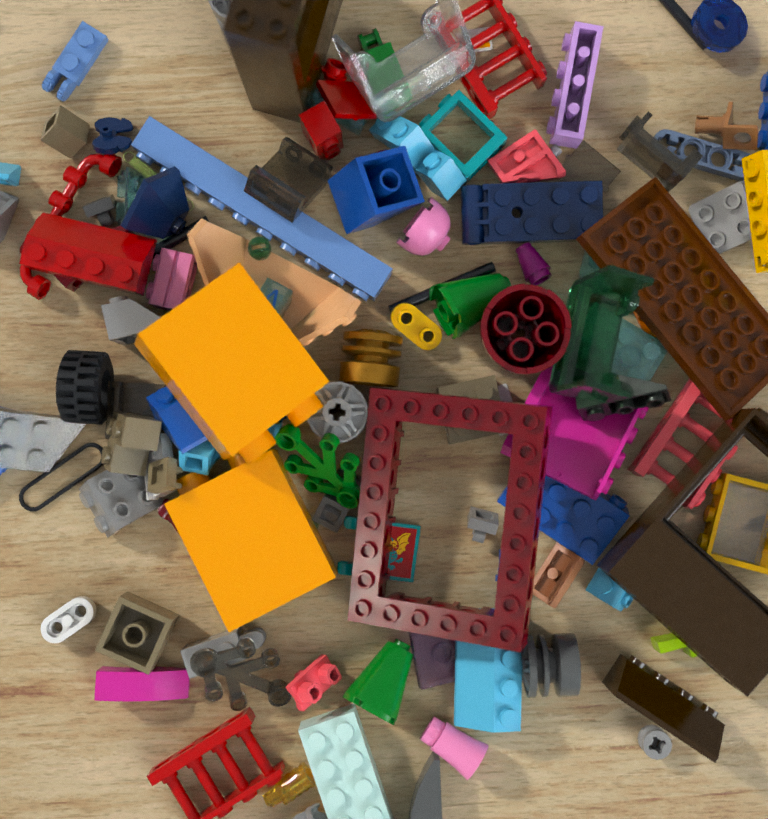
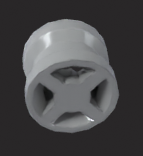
(649, 736)

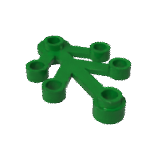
(345, 490)

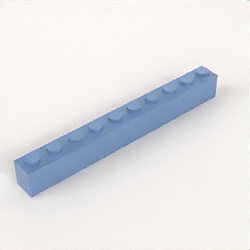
(225, 189)

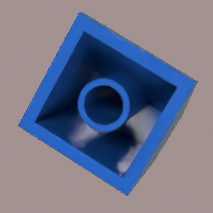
(375, 189)

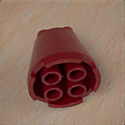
(542, 319)

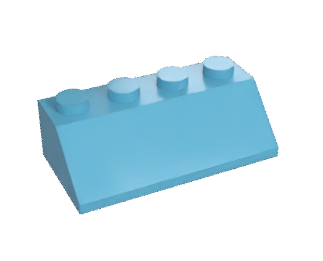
(487, 688)

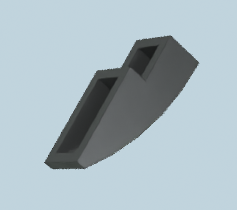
(426, 798)

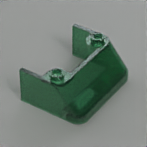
(596, 315)

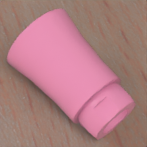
(454, 746)

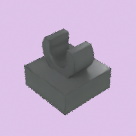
(102, 209)

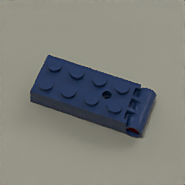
(546, 211)

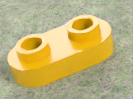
(416, 326)

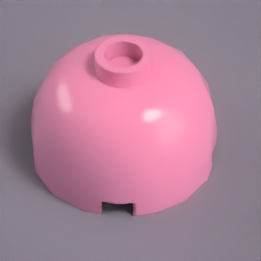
(427, 230)

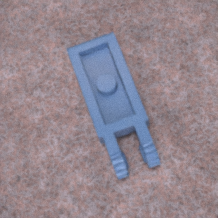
(75, 60)

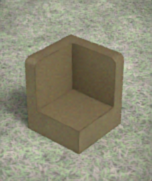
(65, 132)

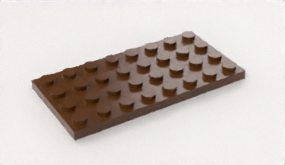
(696, 298)

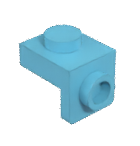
(608, 591)

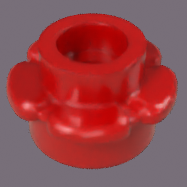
(334, 70)

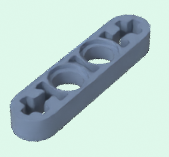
(706, 149)

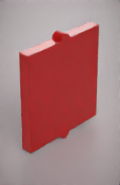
(344, 100)

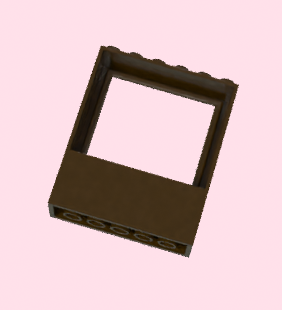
(280, 50)
(684, 583)

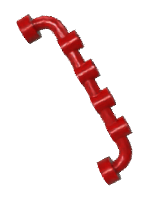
(62, 202)

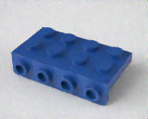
(577, 520)

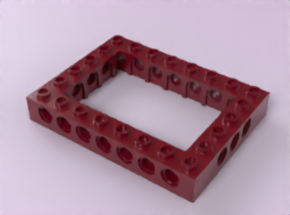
(500, 627)

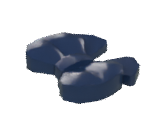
(109, 141)

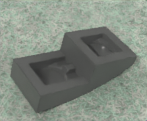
(330, 512)

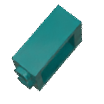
(490, 149)

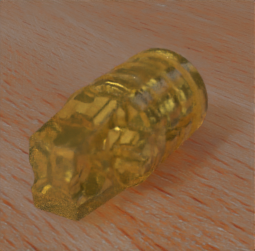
(290, 786)

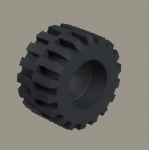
(83, 386)

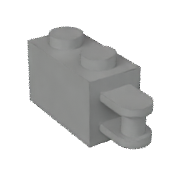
(220, 642)

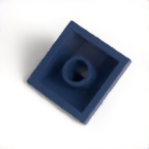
(159, 206)

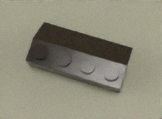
(666, 706)

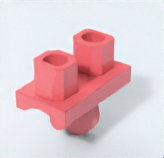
(313, 682)

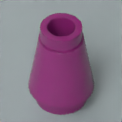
(532, 264)

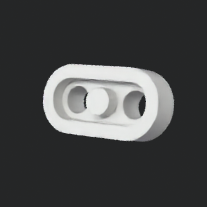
(69, 618)

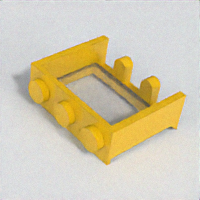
(737, 523)

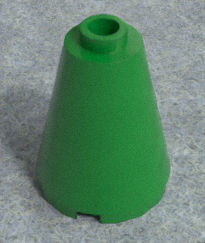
(464, 301)
(383, 682)

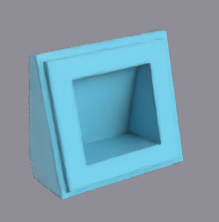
(9, 174)

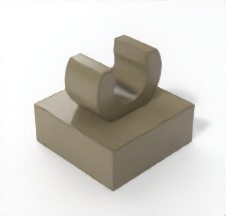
(163, 475)

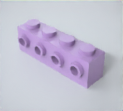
(576, 85)

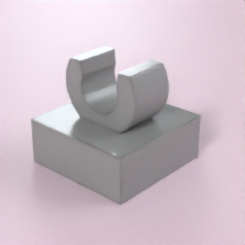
(482, 522)

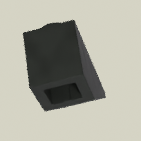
(643, 394)

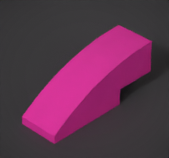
(134, 685)

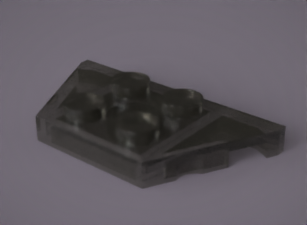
(34, 439)

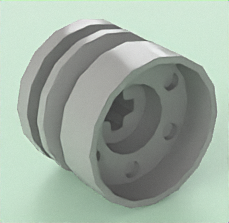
(351, 401)

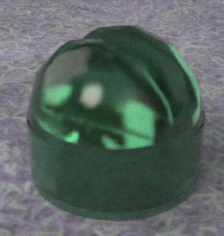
(261, 253)

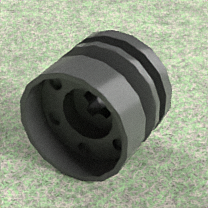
(552, 664)

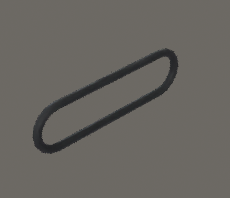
(54, 468)

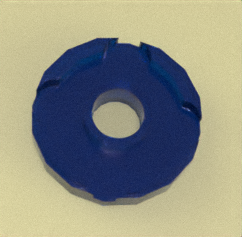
(729, 15)

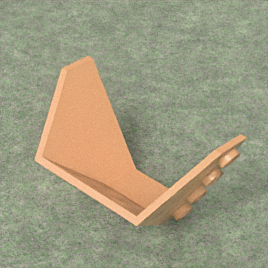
(315, 303)

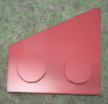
(526, 161)

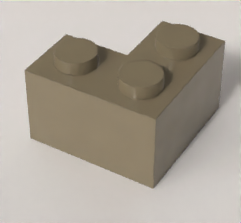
(130, 442)

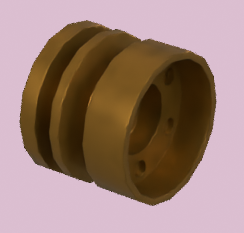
(370, 358)

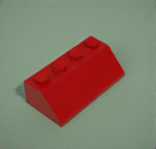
(89, 253)

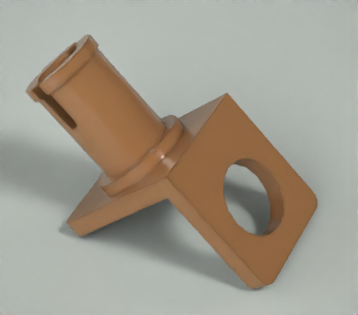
(724, 126)

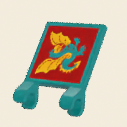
(402, 557)

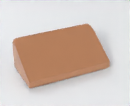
(556, 575)

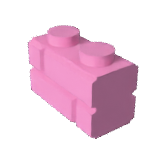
(172, 279)

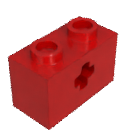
(322, 131)

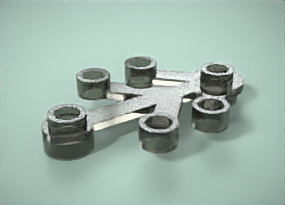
(208, 662)

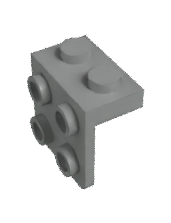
(723, 217)
(116, 500)

